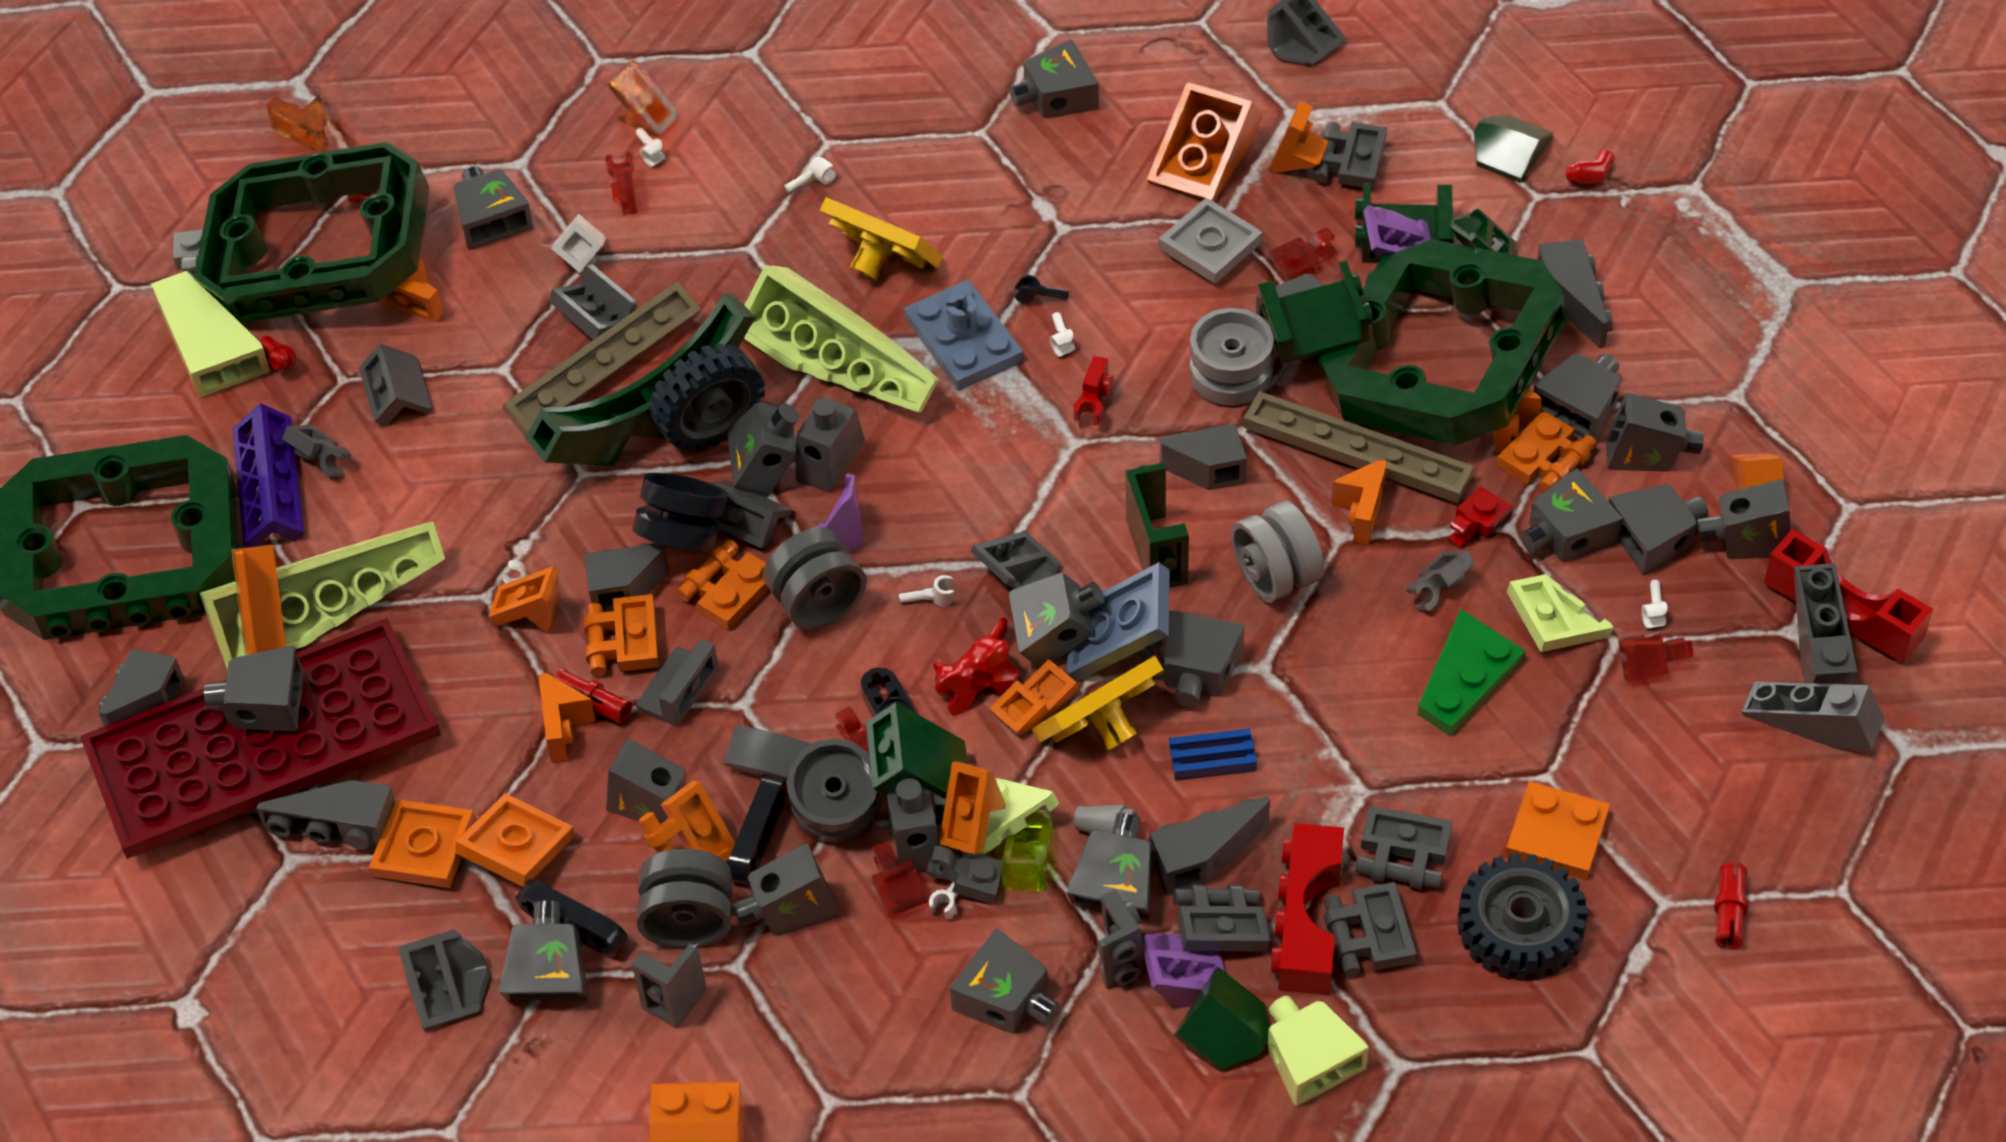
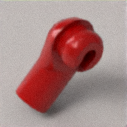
(1591, 171)
(281, 355)

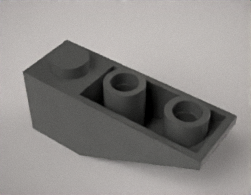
(1583, 295)
(1823, 626)
(1820, 712)
(336, 813)
(1203, 846)

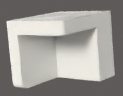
(578, 243)

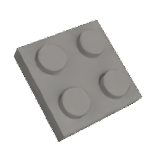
(1210, 240)

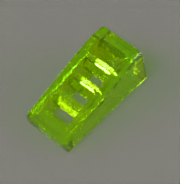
(1028, 854)

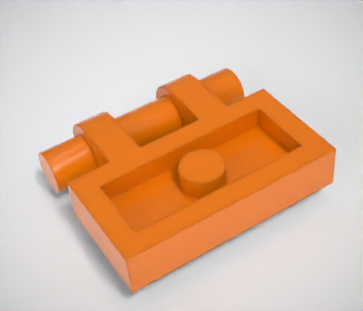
(1538, 445)
(734, 593)
(634, 633)
(693, 819)

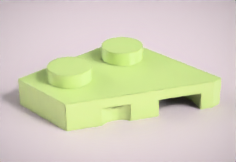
(1553, 615)
(1020, 802)

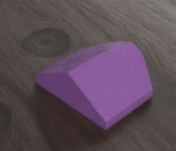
(1392, 231)
(845, 516)
(1175, 972)

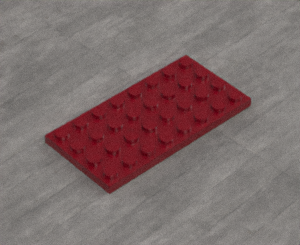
(192, 769)

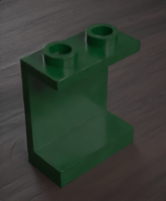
(1437, 216)
(1317, 318)
(1148, 502)
(914, 748)

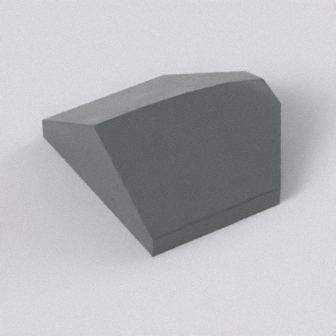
(1301, 32)
(1017, 559)
(444, 977)

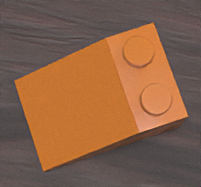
(1204, 141)
(696, 1112)

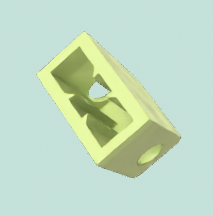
(1313, 1048)

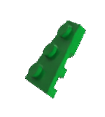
(1467, 672)

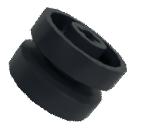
(680, 511)

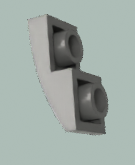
(762, 752)

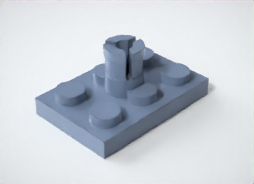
(963, 334)
(1125, 624)

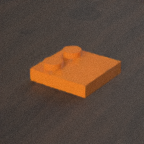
(1558, 828)
(514, 840)
(421, 843)

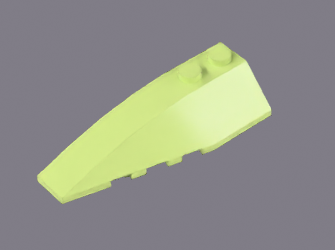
(828, 340)
(329, 586)

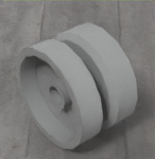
(1231, 356)
(1277, 551)

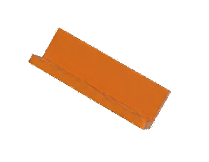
(258, 599)

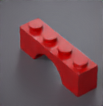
(1888, 622)
(1306, 949)

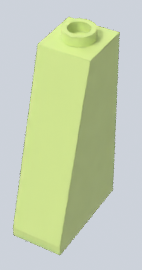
(208, 338)

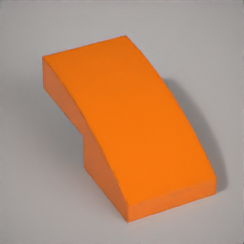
(1036, 699)

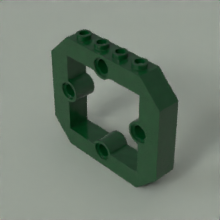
(1475, 281)
(302, 286)
(115, 473)

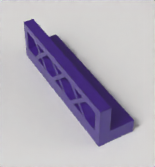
(274, 472)

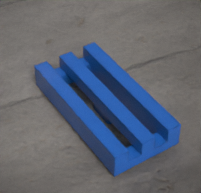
(1211, 749)

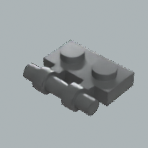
(1361, 156)
(1405, 836)
(1221, 919)
(1382, 924)

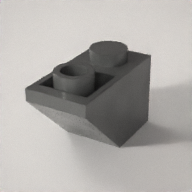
(1206, 457)
(624, 572)
(141, 684)

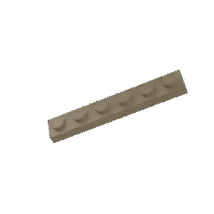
(603, 356)
(1358, 446)

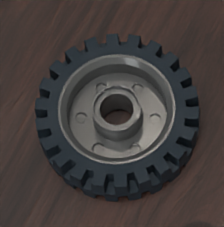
(705, 396)
(1517, 944)

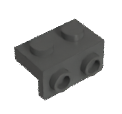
(593, 303)
(1122, 946)

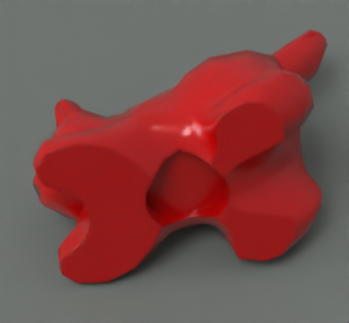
(981, 667)

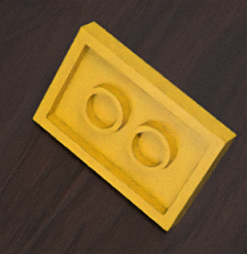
(878, 240)
(1102, 708)

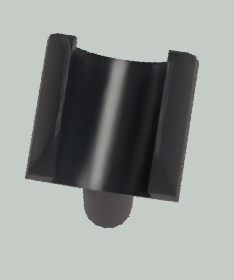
(1030, 287)

